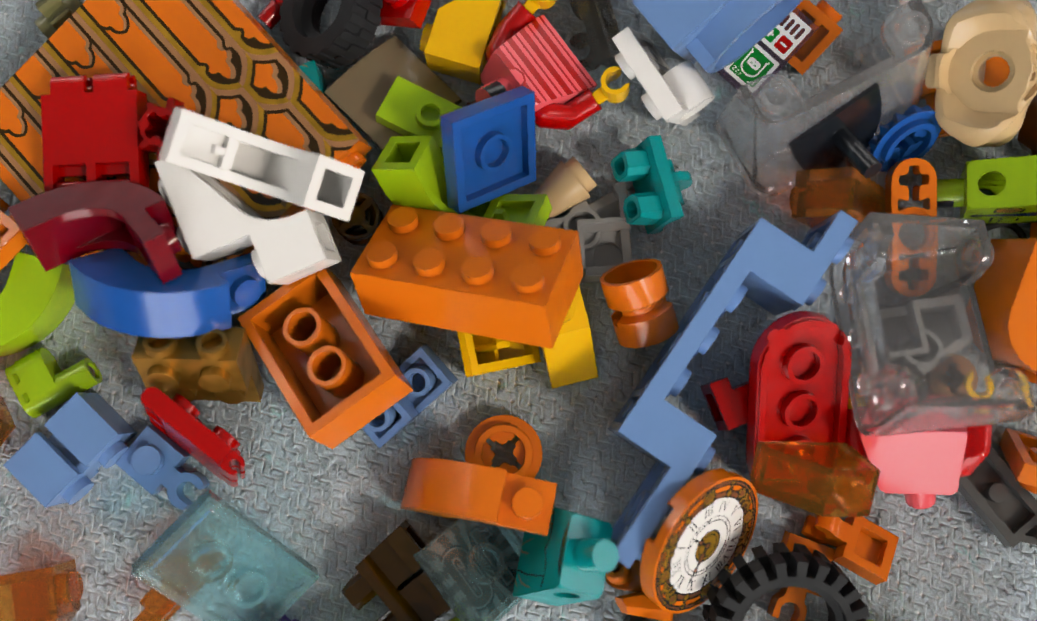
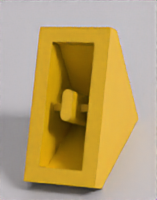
(489, 354)

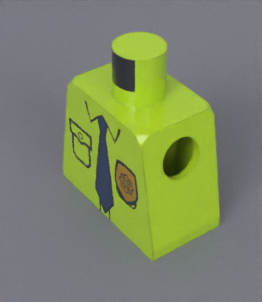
(1008, 179)

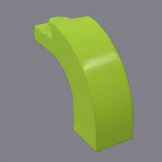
(414, 176)
(32, 303)

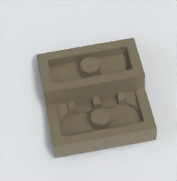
(368, 81)

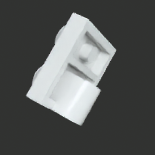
(670, 94)

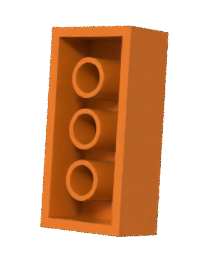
(470, 274)

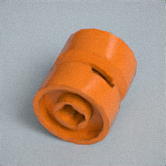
(639, 303)

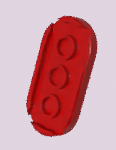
(798, 382)

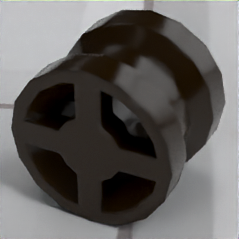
(360, 236)

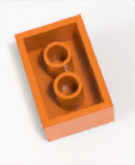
(324, 357)

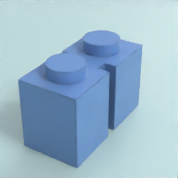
(83, 439)

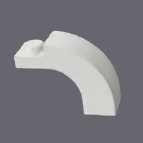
(261, 164)

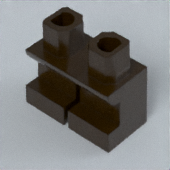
(383, 575)

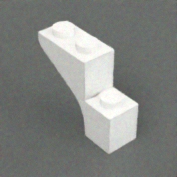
(220, 224)

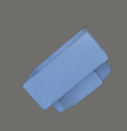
(714, 29)

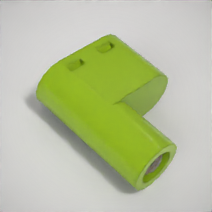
(43, 385)

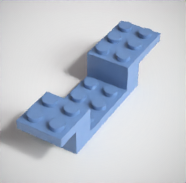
(770, 272)

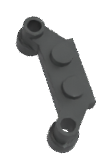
(1001, 501)

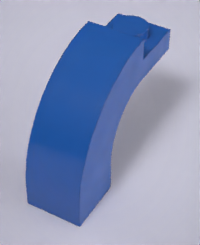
(134, 301)

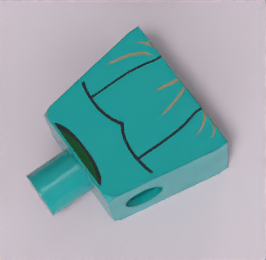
(568, 562)

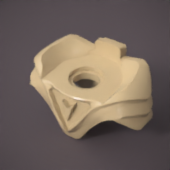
(973, 35)

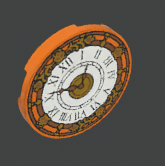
(700, 536)

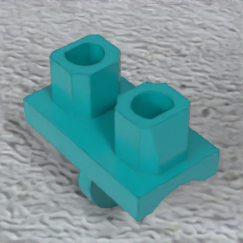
(655, 183)

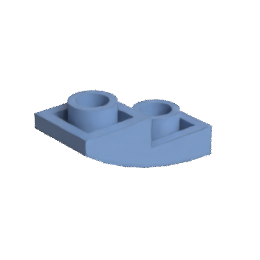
(429, 381)

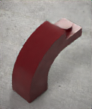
(100, 217)

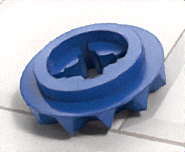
(905, 136)

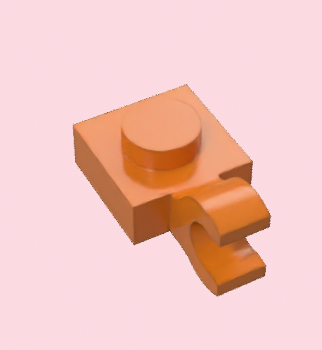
(858, 544)

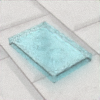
(224, 565)

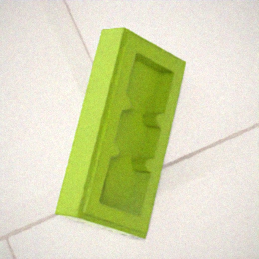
(413, 110)

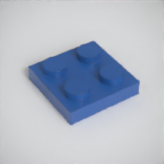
(489, 148)

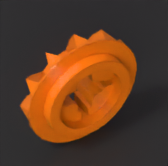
(501, 429)

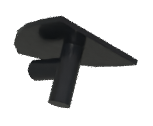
(843, 136)

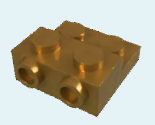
(202, 366)

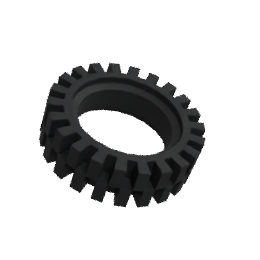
(780, 571)

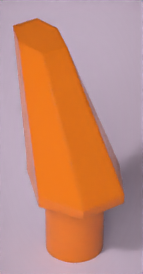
(639, 605)

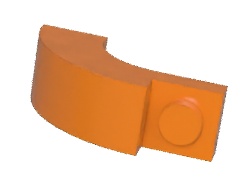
(479, 494)

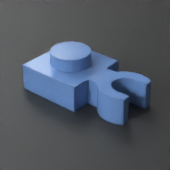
(157, 463)

